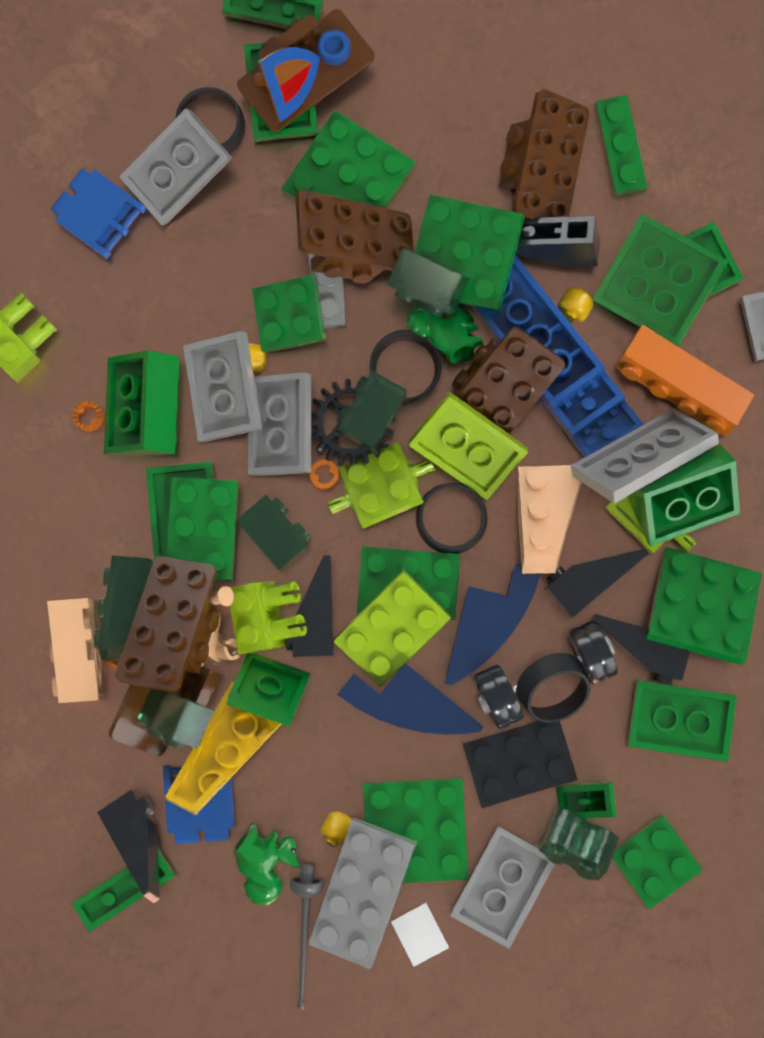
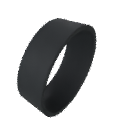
(237, 136)
(408, 335)
(444, 548)
(544, 669)

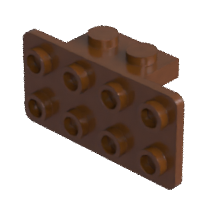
(306, 34)
(545, 156)
(350, 236)
(508, 377)
(170, 625)
(133, 733)

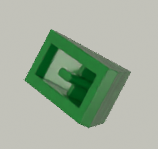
(588, 799)

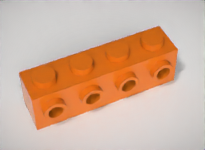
(684, 381)

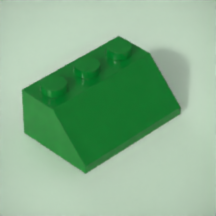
(141, 404)
(689, 497)

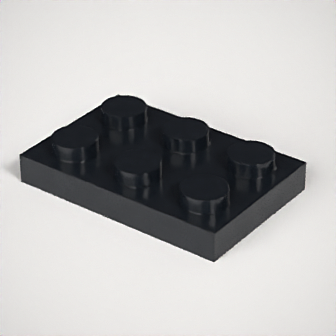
(519, 762)

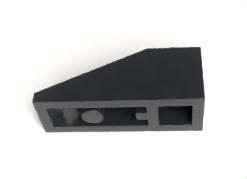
(561, 240)
(586, 581)
(318, 615)
(661, 660)
(136, 839)

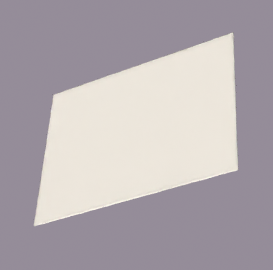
(419, 934)

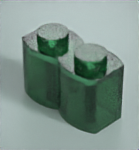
(578, 844)

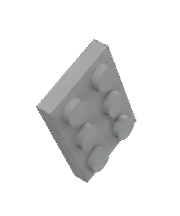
(175, 167)
(222, 387)
(285, 435)
(502, 887)

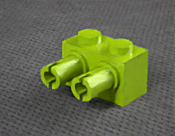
(18, 350)
(258, 616)

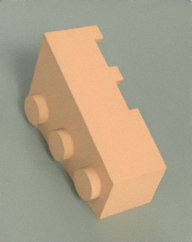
(544, 512)
(73, 652)

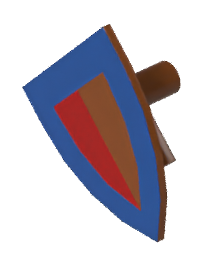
(288, 78)

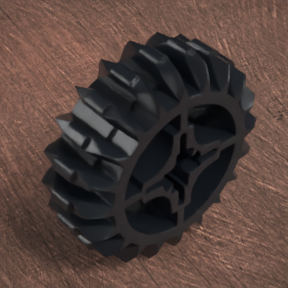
(332, 401)

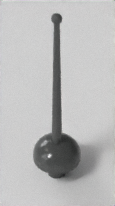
(305, 887)

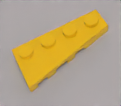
(223, 750)

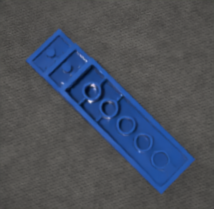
(583, 394)

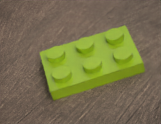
(468, 445)
(392, 628)

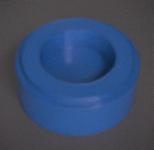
(334, 47)

